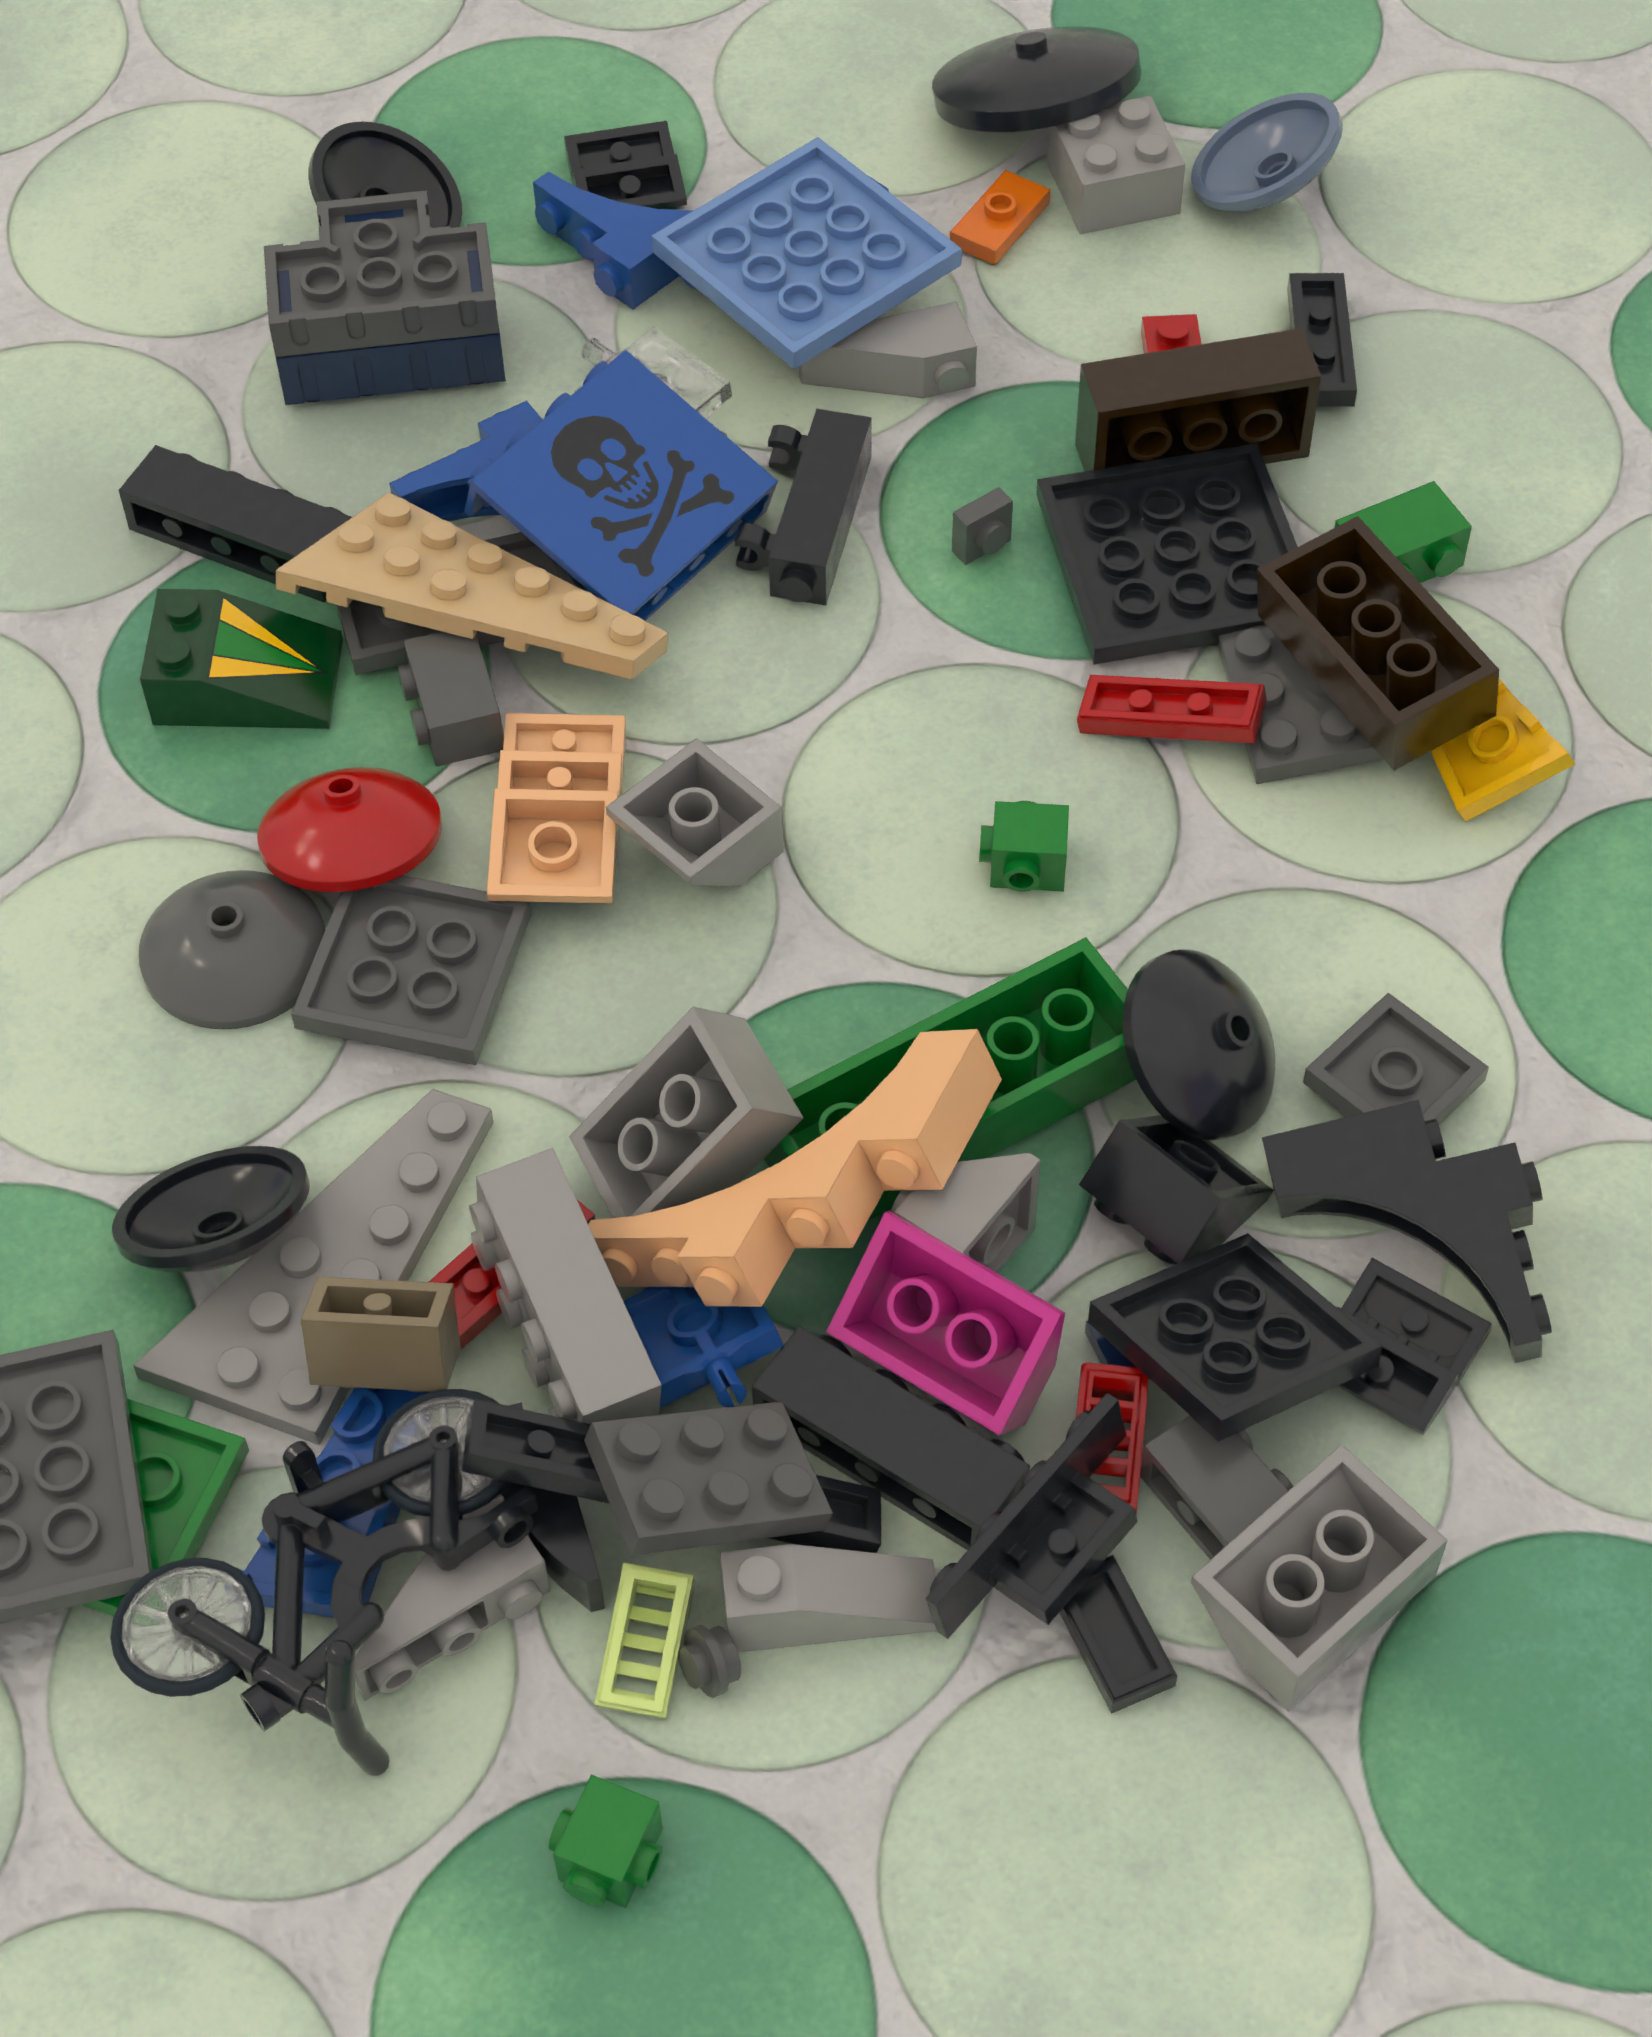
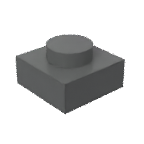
(982, 526)

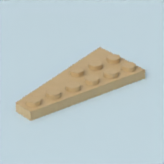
(461, 584)

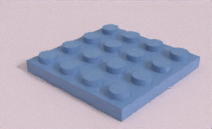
(806, 252)

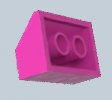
(950, 1325)

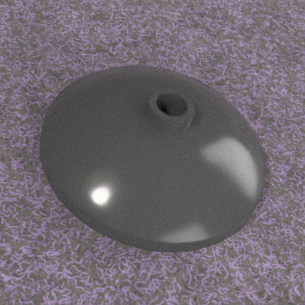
(233, 971)

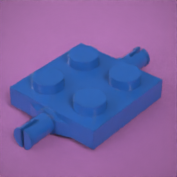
(699, 1342)

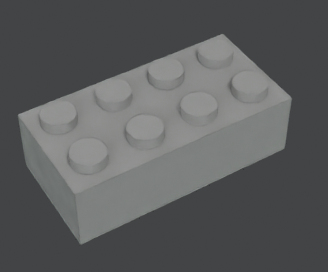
(561, 1294)

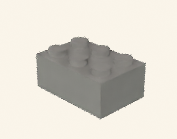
(686, 1117)

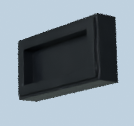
(1117, 1639)

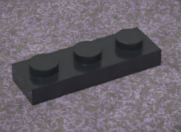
(1321, 311)

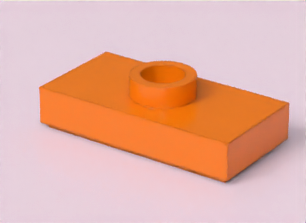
(1000, 217)

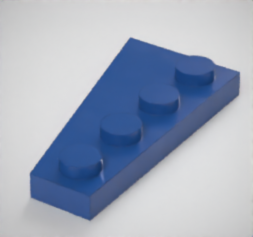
(347, 1449)

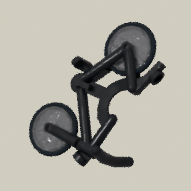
(205, 1619)

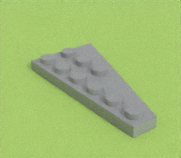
(371, 1222)

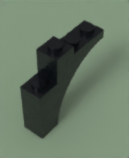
(1460, 1207)

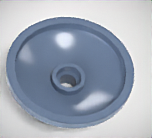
(1267, 153)

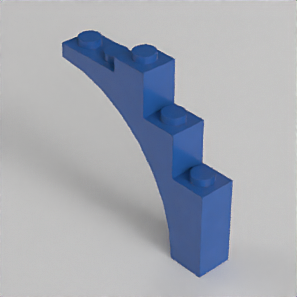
(610, 235)

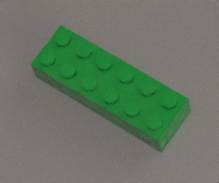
(1047, 1031)

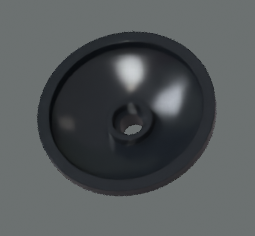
(382, 160)
(1199, 1044)
(212, 1209)

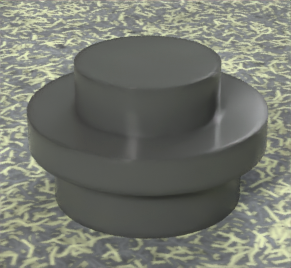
(709, 1660)

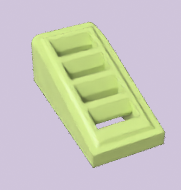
(654, 1583)

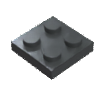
(1394, 1060)

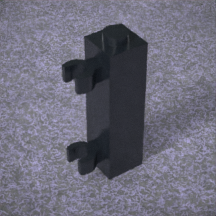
(818, 507)

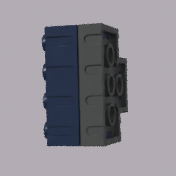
(382, 303)

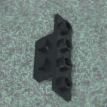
(1047, 1535)

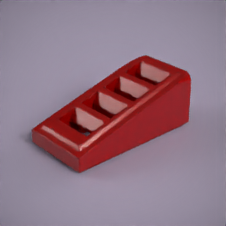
(1131, 1390)

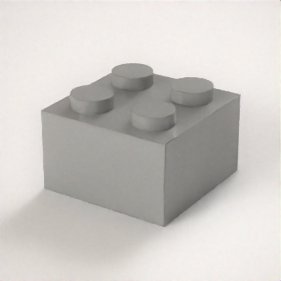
(1117, 166)

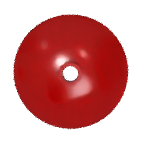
(349, 829)

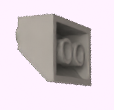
(1317, 1575)

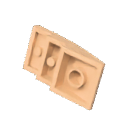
(551, 808)

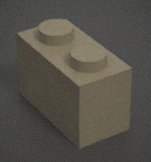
(381, 1334)

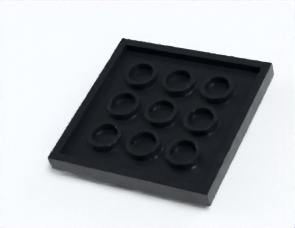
(1165, 548)

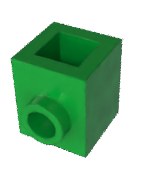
(1026, 846)
(607, 1843)

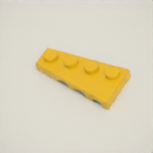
(1499, 758)

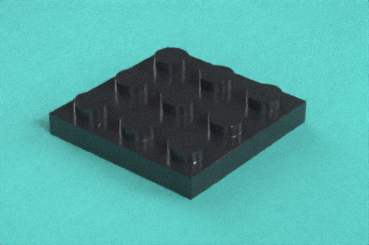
(1234, 1336)

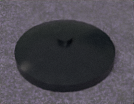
(1036, 79)

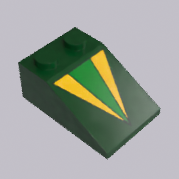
(237, 664)

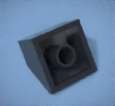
(1172, 1188)

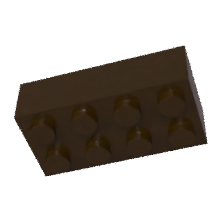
(1200, 401)
(1377, 642)

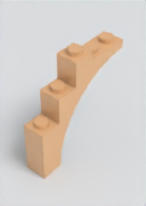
(822, 1194)

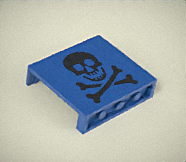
(625, 487)

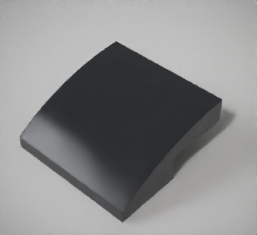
(628, 165)
(1423, 1344)

